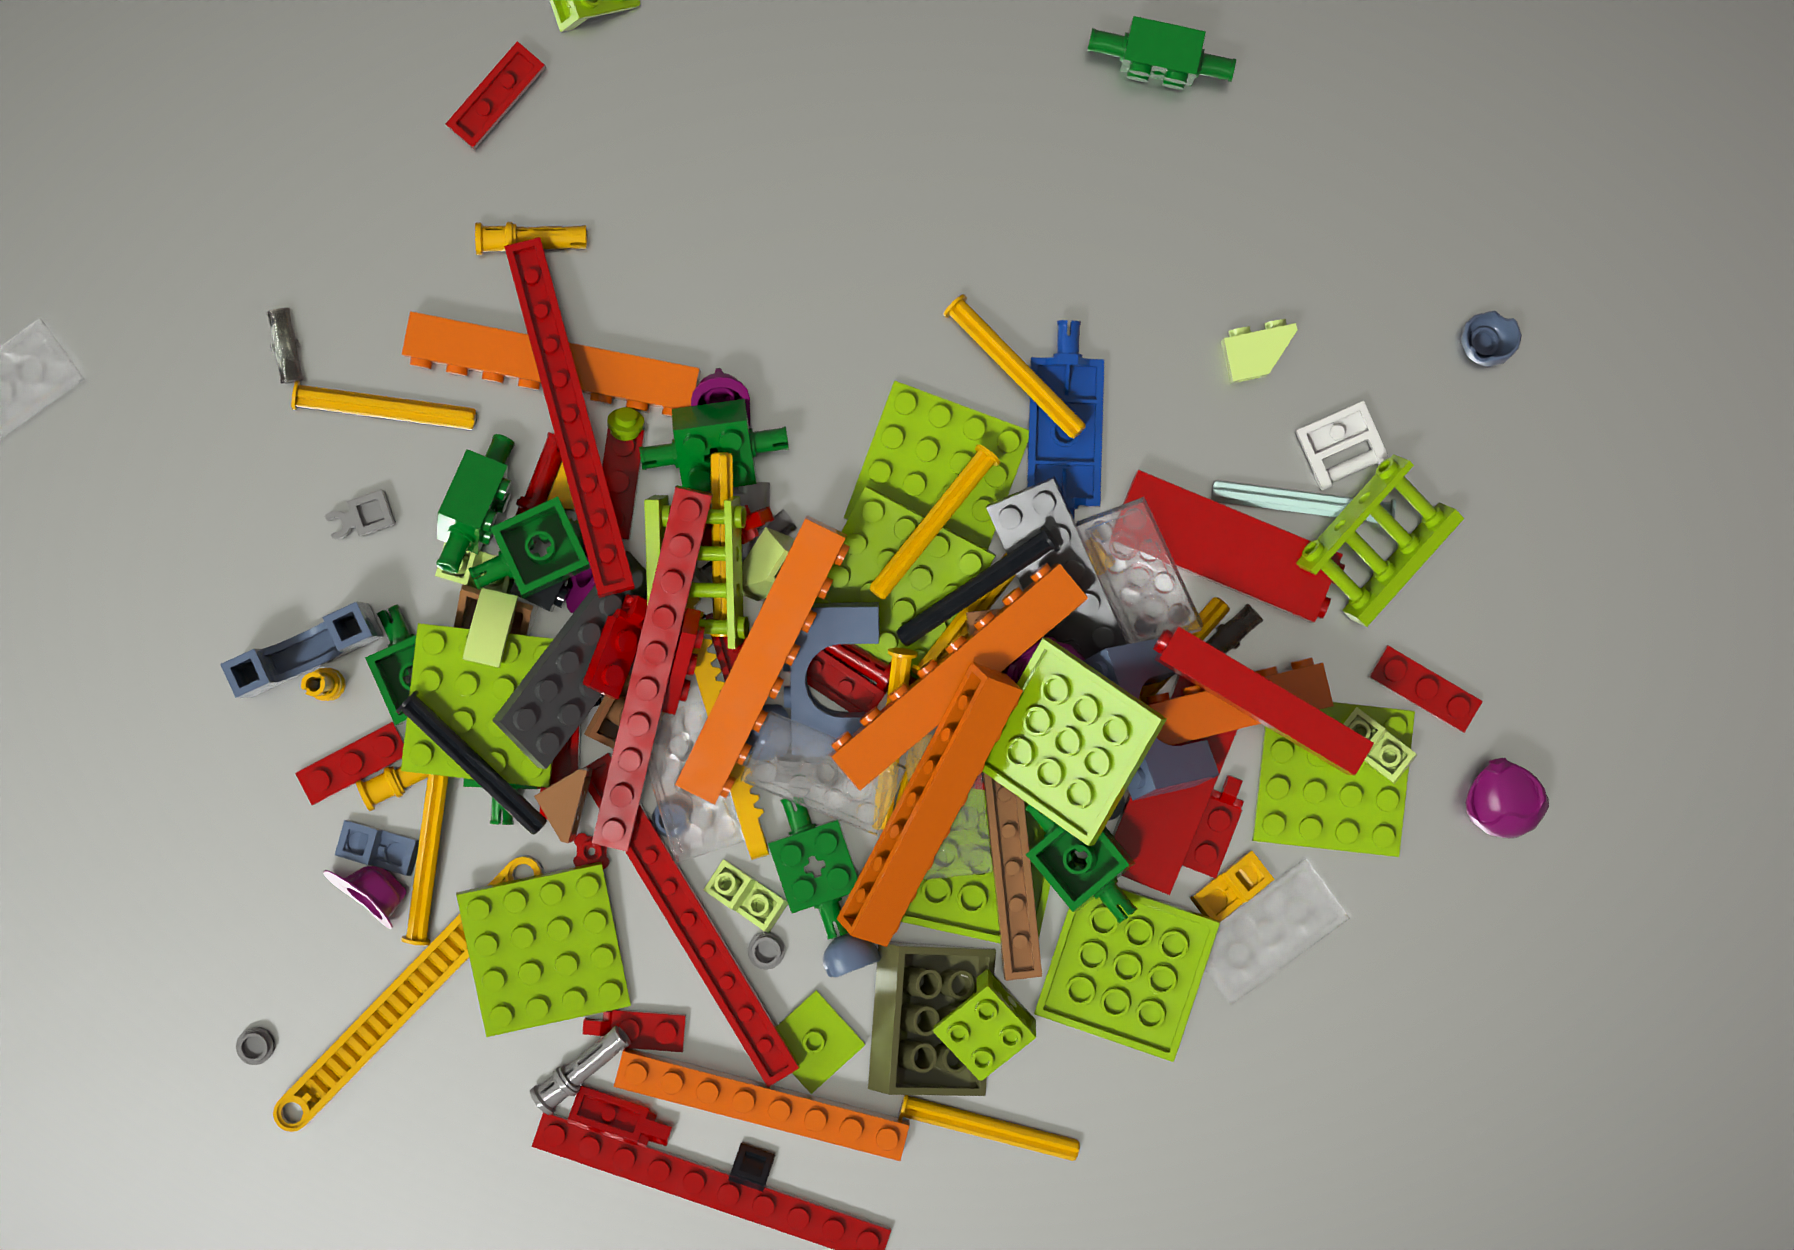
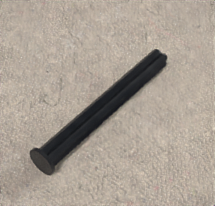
(978, 587)
(472, 763)

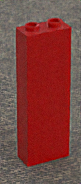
(1234, 549)
(1262, 700)
(1162, 826)

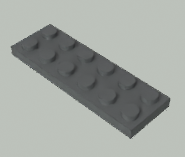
(1019, 519)
(552, 696)

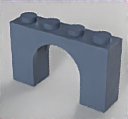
(832, 626)
(271, 666)
(1165, 766)

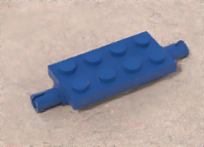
(1050, 450)

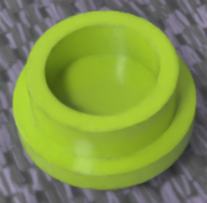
(625, 423)

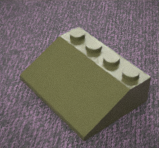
(912, 994)

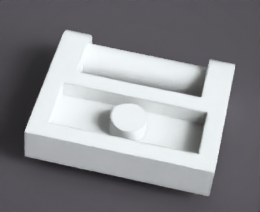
(1339, 433)

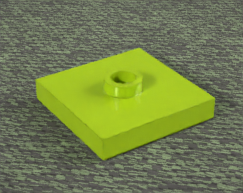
(818, 1040)

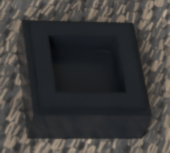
(751, 1167)

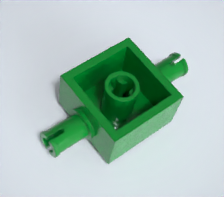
(1162, 53)
(708, 430)
(473, 502)
(516, 541)
(395, 663)
(1082, 883)
(803, 887)

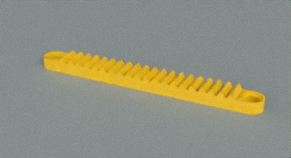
(741, 792)
(384, 1017)

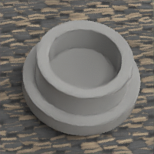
(766, 951)
(254, 1046)

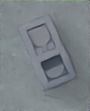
(377, 847)

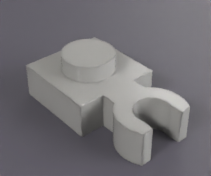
(366, 513)

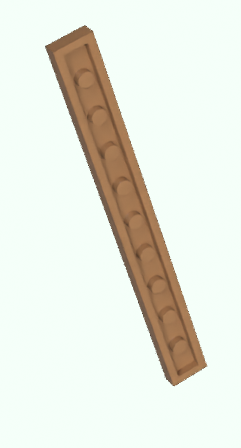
(1011, 872)

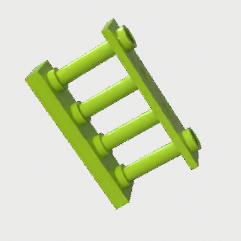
(734, 518)
(1412, 549)

